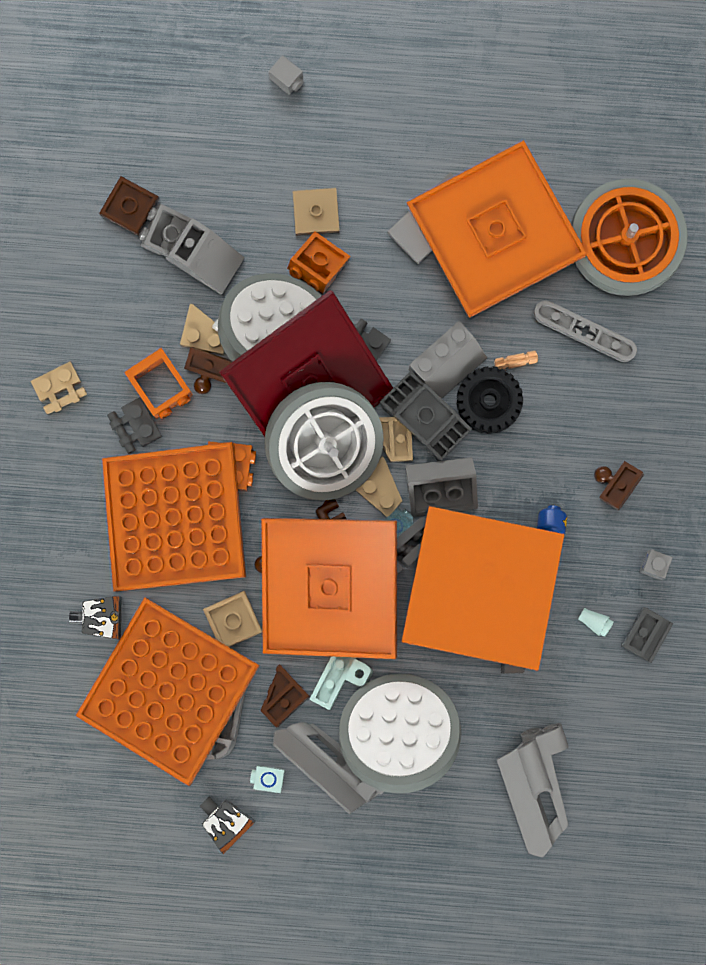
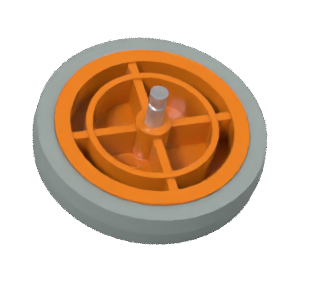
(631, 237)

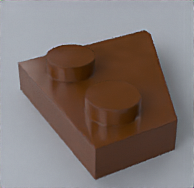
(283, 697)

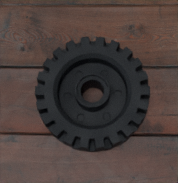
(497, 384)

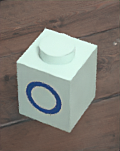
(267, 778)

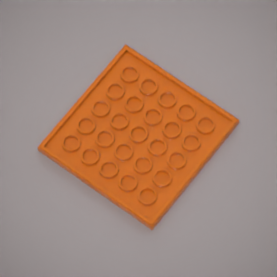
(173, 517)
(167, 691)

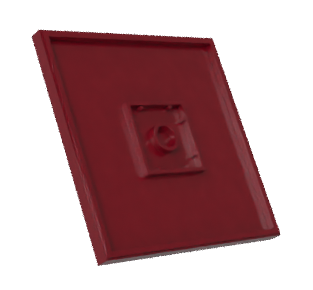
(320, 344)

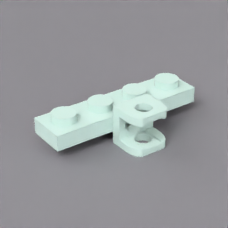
(334, 676)

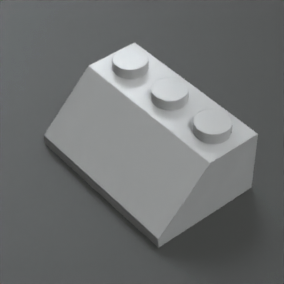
(448, 360)
(442, 485)

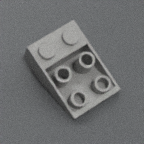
(205, 256)

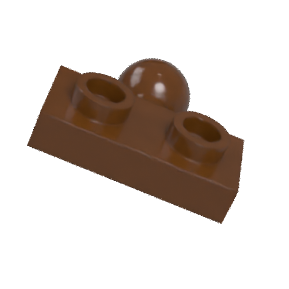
(207, 365)
(620, 485)

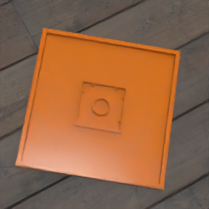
(496, 229)
(329, 587)
(471, 614)

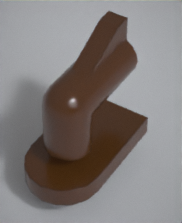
(328, 506)

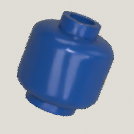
(552, 519)

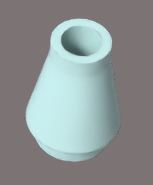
(596, 622)

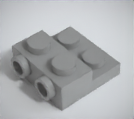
(163, 229)

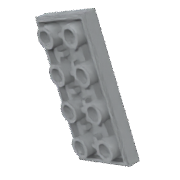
(410, 237)

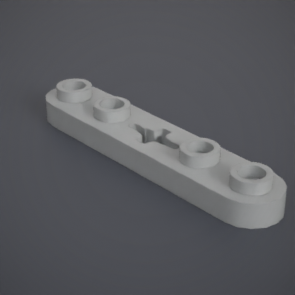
(605, 340)

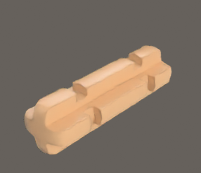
(516, 360)

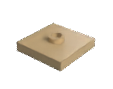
(316, 211)
(233, 619)

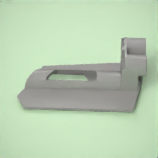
(527, 774)
(330, 776)

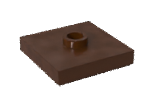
(129, 205)

